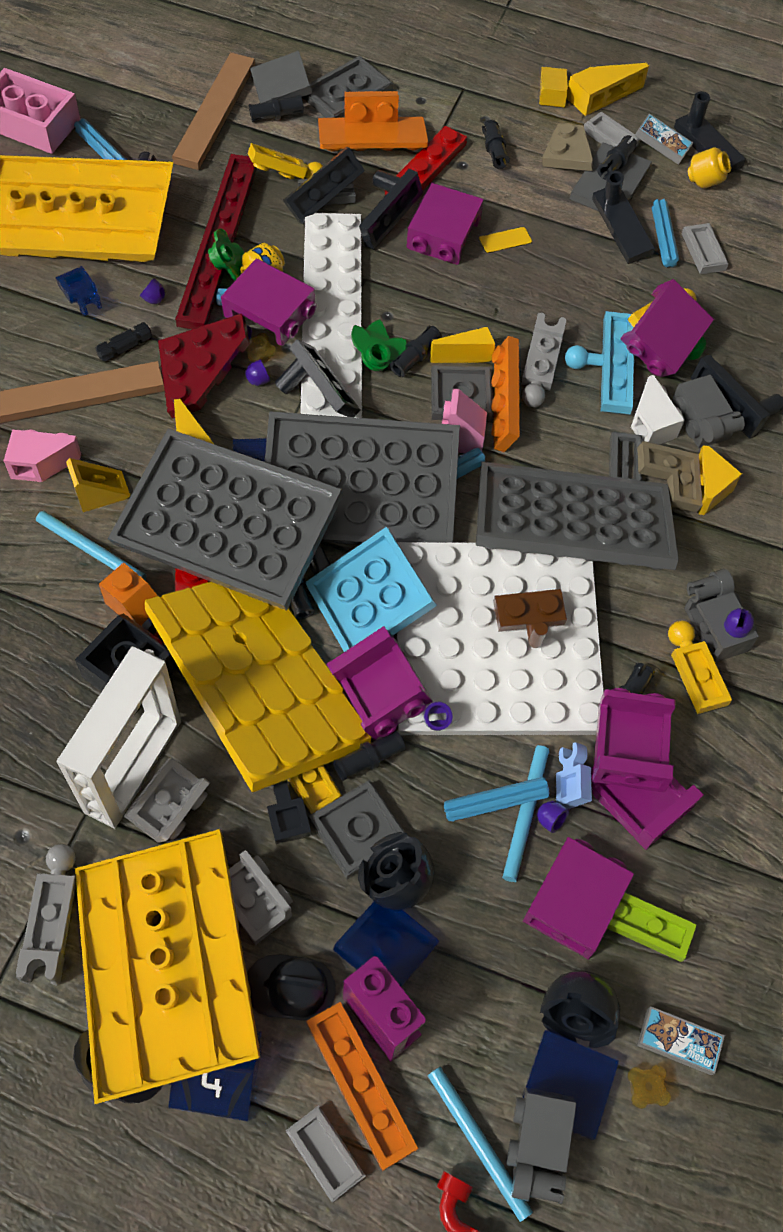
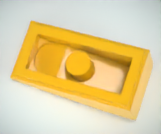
(553, 87)
(465, 347)
(315, 788)

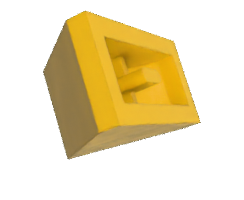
(717, 478)
(97, 484)

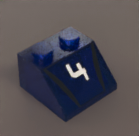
(219, 1092)

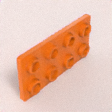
(372, 122)

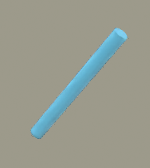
(83, 542)
(524, 819)
(478, 1142)

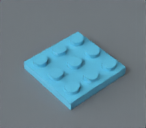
(370, 590)

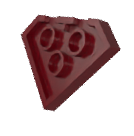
(199, 360)

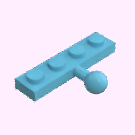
(615, 361)

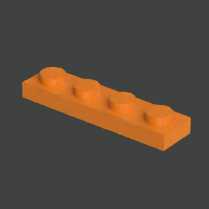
(506, 394)
(361, 1086)

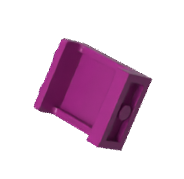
(444, 223)
(270, 300)
(667, 329)
(380, 683)
(633, 740)
(646, 812)
(579, 897)
(383, 1008)

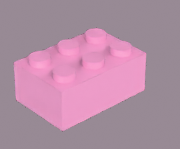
(35, 111)

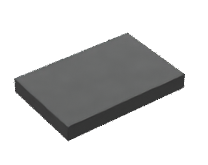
(353, 76)
(590, 181)

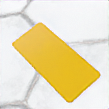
(505, 239)

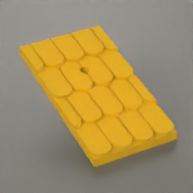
(82, 207)
(257, 682)
(167, 994)

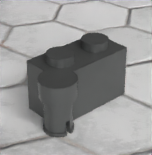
(706, 412)
(708, 611)
(542, 1145)

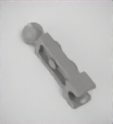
(541, 360)
(49, 918)

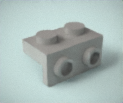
(167, 801)
(257, 901)

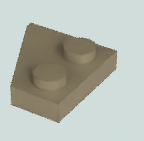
(568, 149)

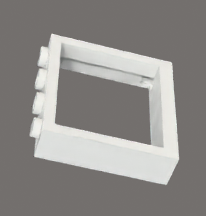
(136, 681)

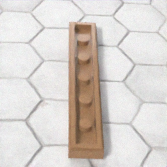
(213, 111)
(80, 391)

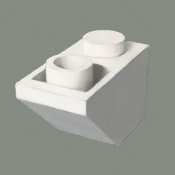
(656, 415)

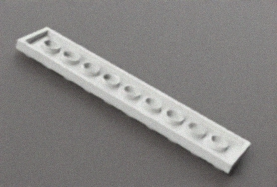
(334, 272)

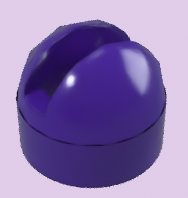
(153, 292)
(257, 374)
(732, 620)
(438, 708)
(552, 815)

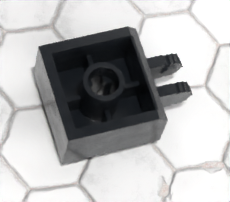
(110, 647)

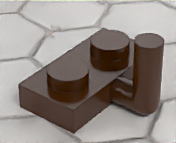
(531, 612)

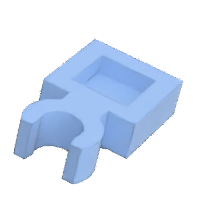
(574, 782)

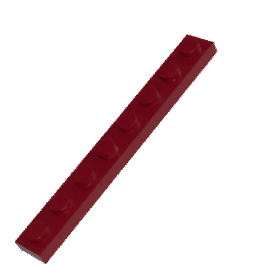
(225, 214)

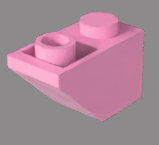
(469, 416)
(39, 454)

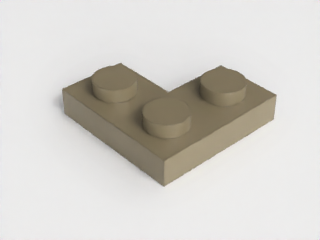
(678, 468)

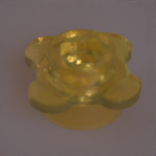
(260, 348)
(640, 1095)

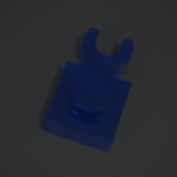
(79, 287)

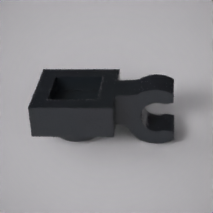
(288, 816)

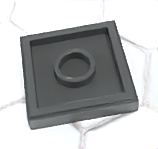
(281, 78)
(471, 380)
(353, 826)

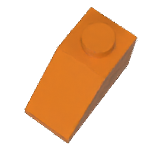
(126, 593)

